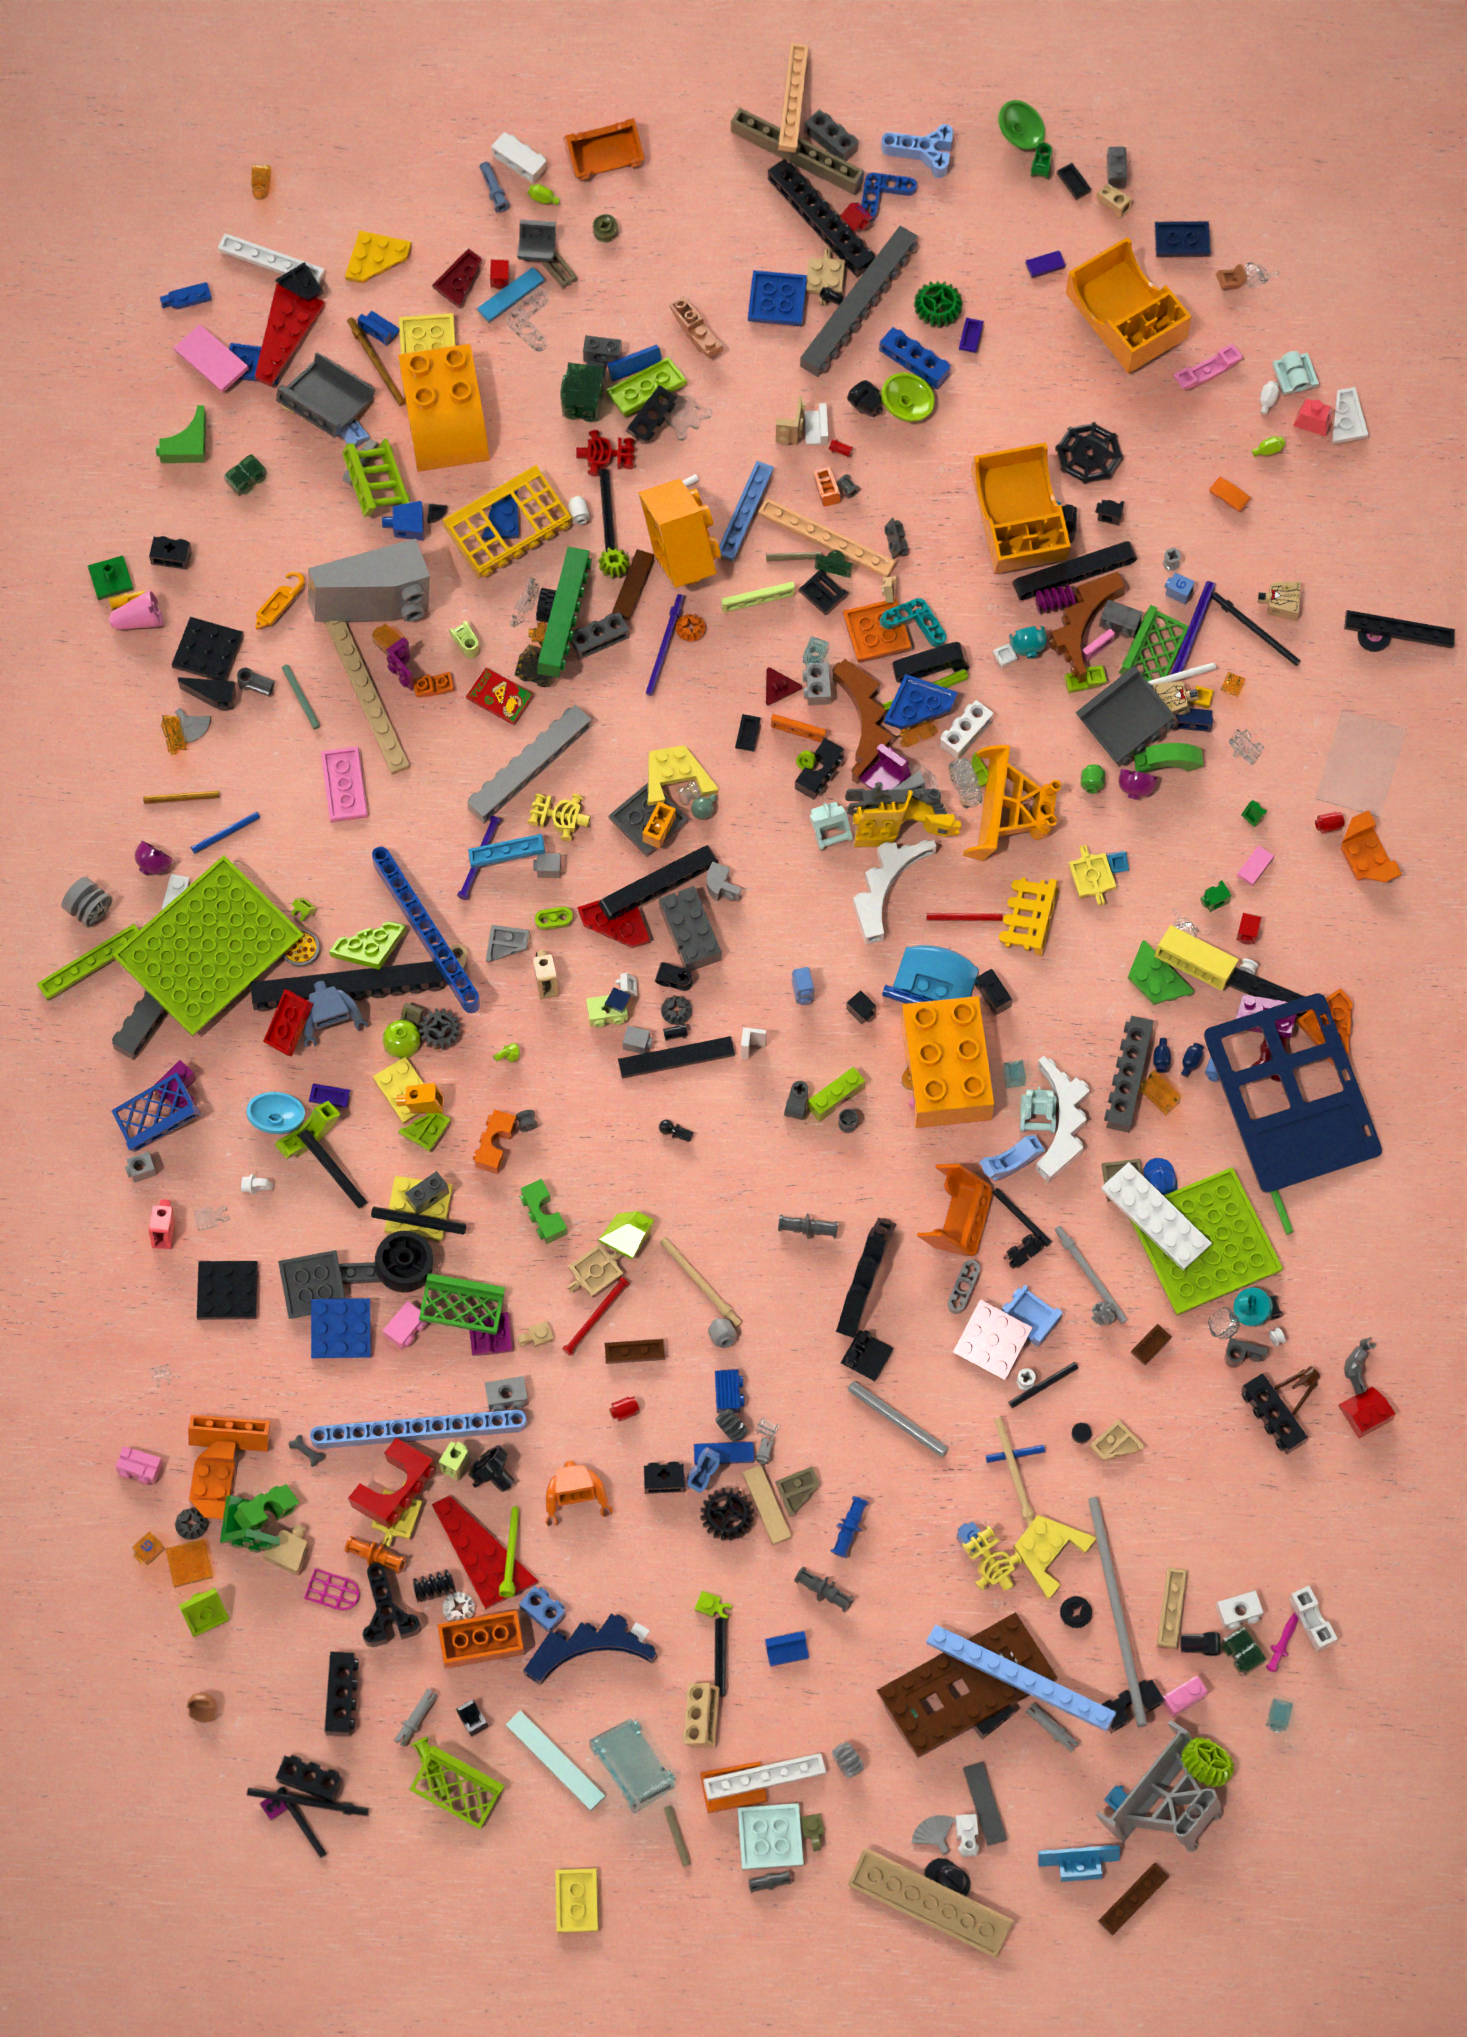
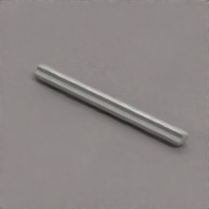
(898, 1419)

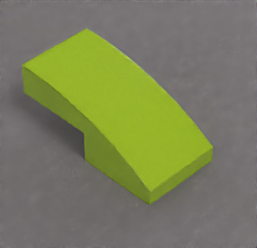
(1094, 678)

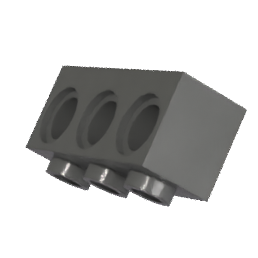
(832, 144)
(597, 643)

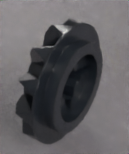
(1075, 1603)

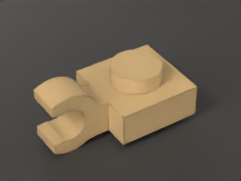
(888, 588)
(538, 1334)

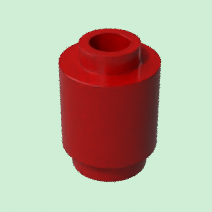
(1329, 822)
(624, 1408)

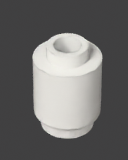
(578, 510)

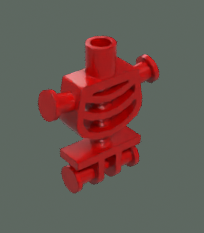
(623, 453)

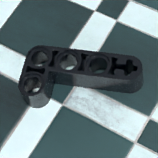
(931, 661)

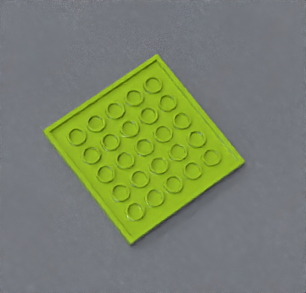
(1238, 1249)

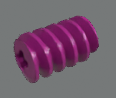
(1054, 597)

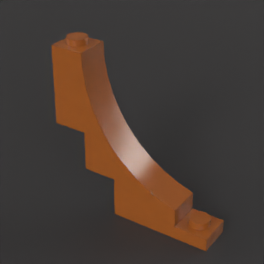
(862, 691)

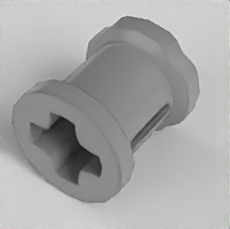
(1171, 564)

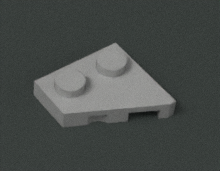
(506, 942)

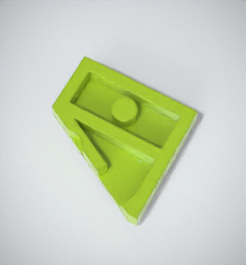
(426, 1130)

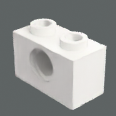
(1248, 1602)

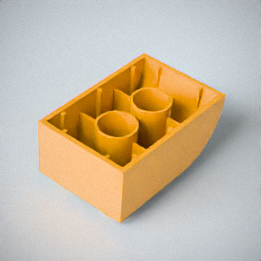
(444, 407)

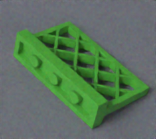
(1142, 637)
(462, 1288)

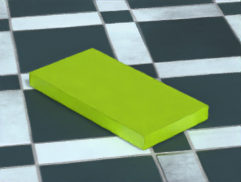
(635, 391)

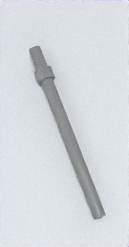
(1069, 1244)

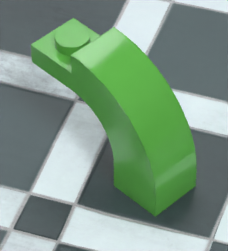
(1169, 755)

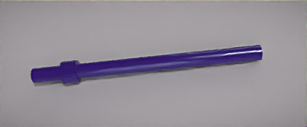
(674, 613)

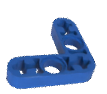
(880, 186)

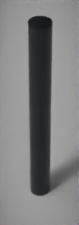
(1021, 1216)
(1042, 1385)
(304, 1826)

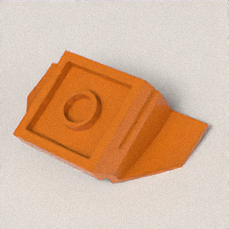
(1365, 852)
(213, 1479)

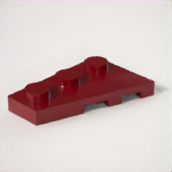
(458, 278)

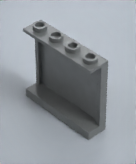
(326, 395)
(1127, 716)

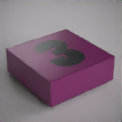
(273, 1808)

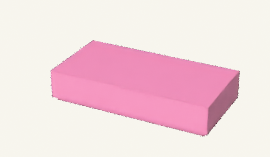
(1098, 645)
(1255, 865)

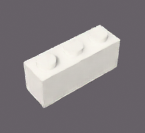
(519, 157)

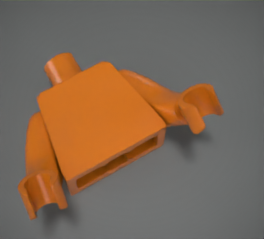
(572, 1486)

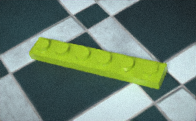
(85, 964)

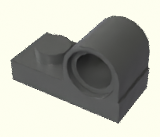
(1243, 1349)

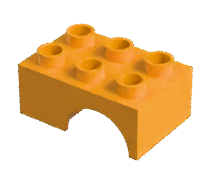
(1126, 308)
(1019, 508)
(947, 1061)

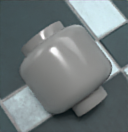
(722, 1332)

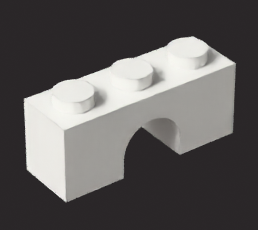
(1307, 1610)

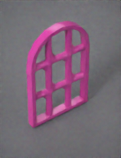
(327, 1583)

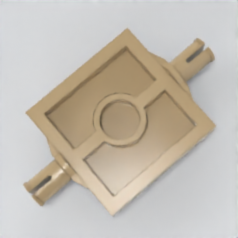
(825, 273)
(595, 1271)

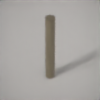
(791, 556)
(677, 1836)

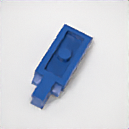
(186, 296)

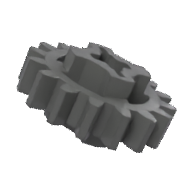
(431, 1030)

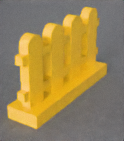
(1032, 923)

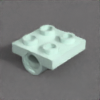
(1295, 373)

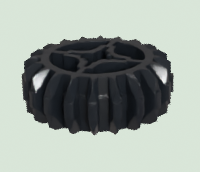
(734, 1515)

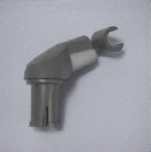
(1354, 1363)

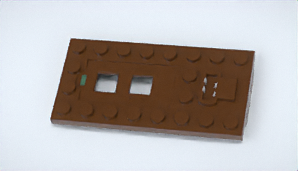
(986, 1695)

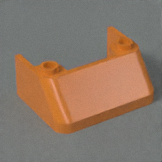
(965, 1214)

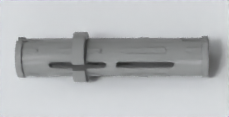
(415, 1718)
(1052, 1727)

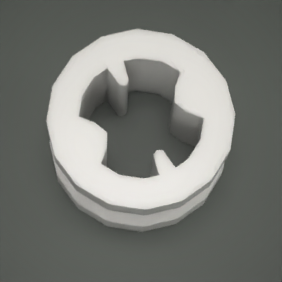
(1248, 966)
(1277, 1336)

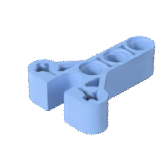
(930, 156)

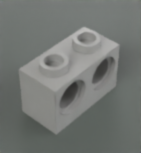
(817, 684)

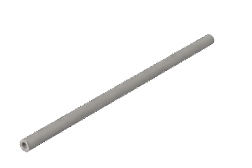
(1117, 1612)

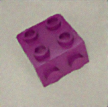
(889, 770)

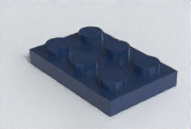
(1182, 239)

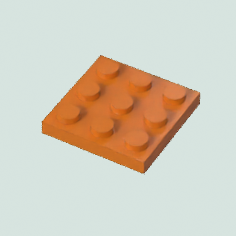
(869, 637)

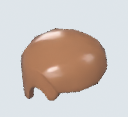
(202, 1707)

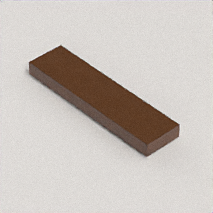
(633, 583)
(1133, 1899)

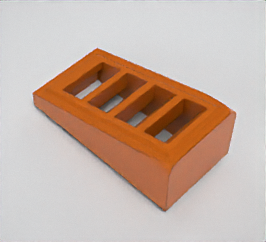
(828, 497)

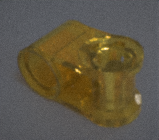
(260, 180)

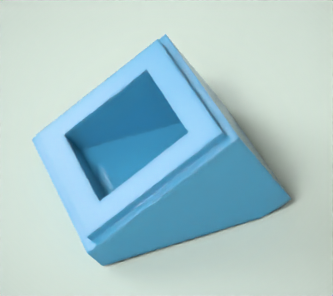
(1118, 861)

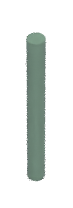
(302, 699)

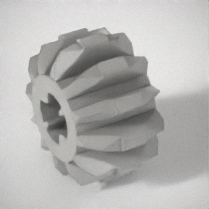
(847, 1759)

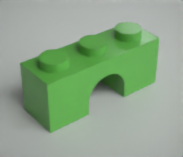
(549, 1226)
(278, 1501)

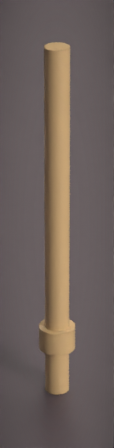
(725, 1309)
(1027, 1511)

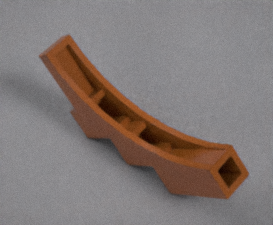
(1090, 600)

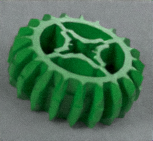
(945, 311)

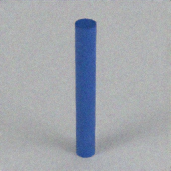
(1017, 1453)

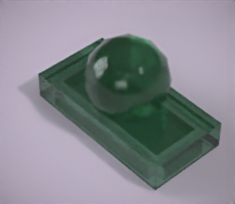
(834, 563)

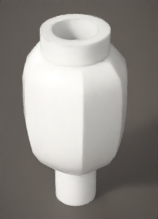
(1269, 396)

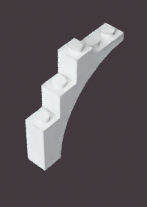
(878, 880)
(1071, 1120)

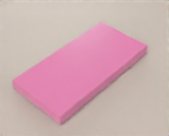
(211, 358)
(344, 784)

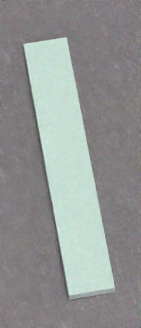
(555, 1760)

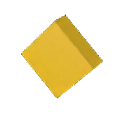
(1205, 696)

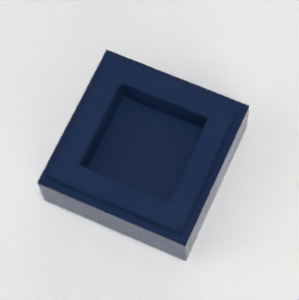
(618, 1000)

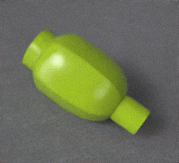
(542, 195)
(1269, 446)

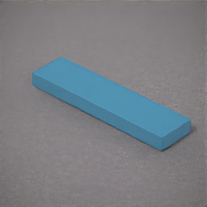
(510, 295)
(506, 851)

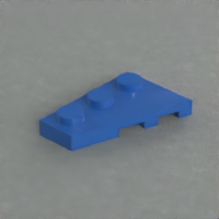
(504, 519)

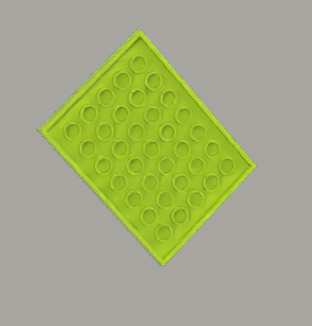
(208, 945)

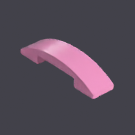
(1209, 369)

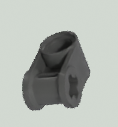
(796, 1103)

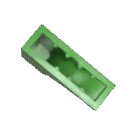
(187, 445)

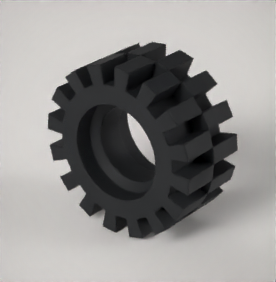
(545, 604)

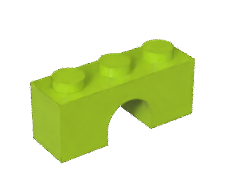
(827, 1099)

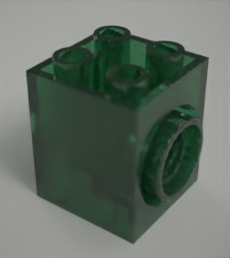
(582, 392)

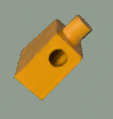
(422, 1098)

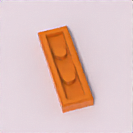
(798, 728)

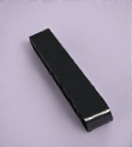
(1075, 570)
(657, 882)

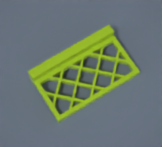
(465, 1771)

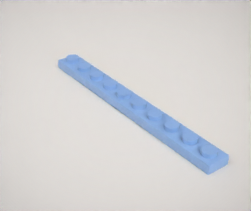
(1021, 1678)

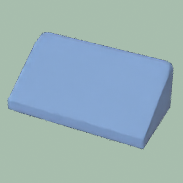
(355, 434)

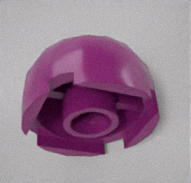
(1136, 783)
(151, 859)

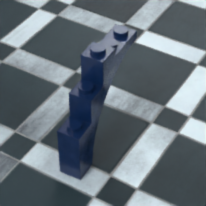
(611, 1637)

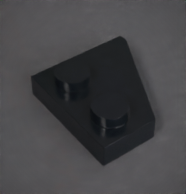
(300, 282)

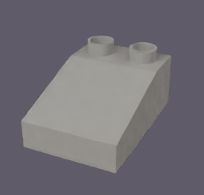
(371, 586)

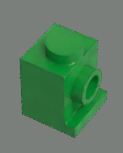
(1216, 897)

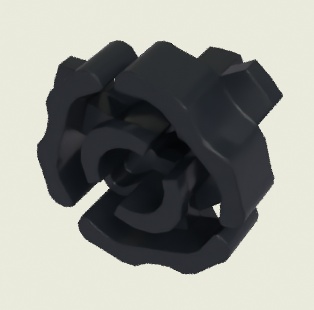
(491, 1468)

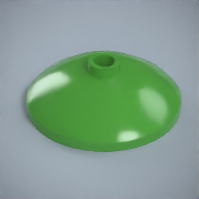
(1021, 125)

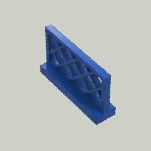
(160, 1128)

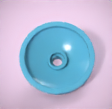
(275, 1112)

